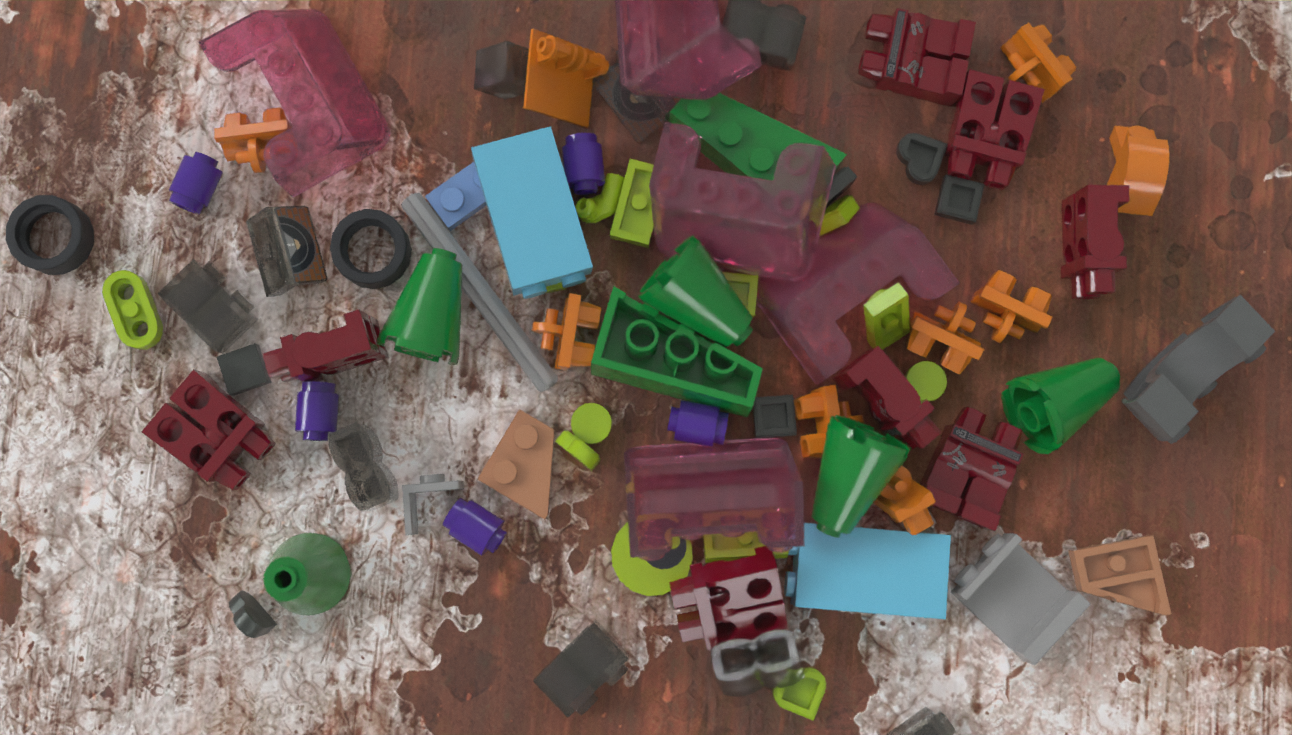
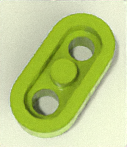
(131, 313)

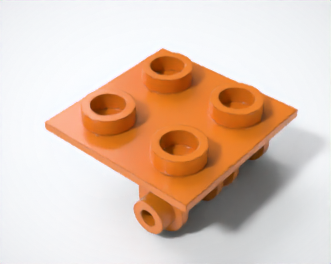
(561, 78)

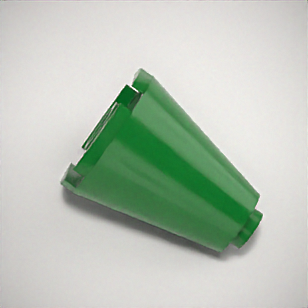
(698, 295)
(428, 310)
(1058, 401)
(853, 473)
(308, 574)

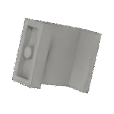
(1018, 598)

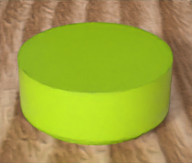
(927, 379)
(591, 423)

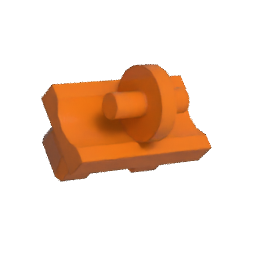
(1036, 62)
(247, 141)
(575, 314)
(1028, 314)
(960, 346)
(820, 405)
(906, 502)

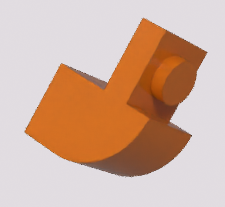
(1142, 165)

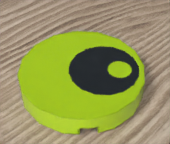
(650, 577)

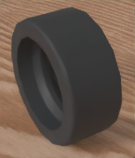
(28, 213)
(348, 227)

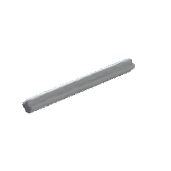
(482, 294)

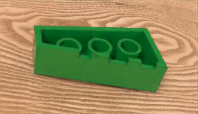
(741, 137)
(670, 359)

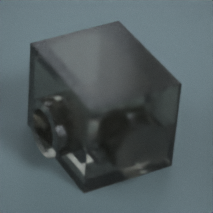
(501, 70)

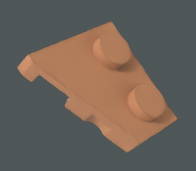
(523, 464)
(1123, 573)

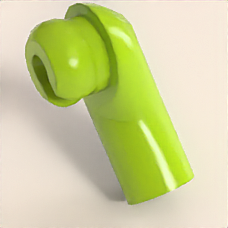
(603, 205)

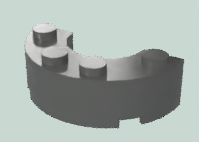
(1189, 366)

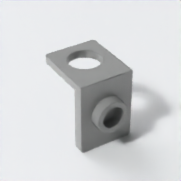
(428, 483)

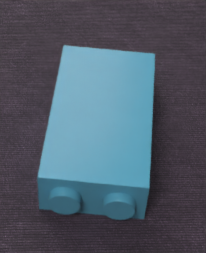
(532, 212)
(871, 572)

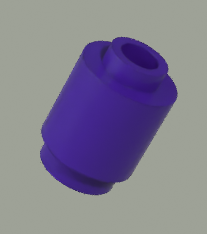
(583, 163)
(195, 182)
(317, 410)
(698, 423)
(474, 526)

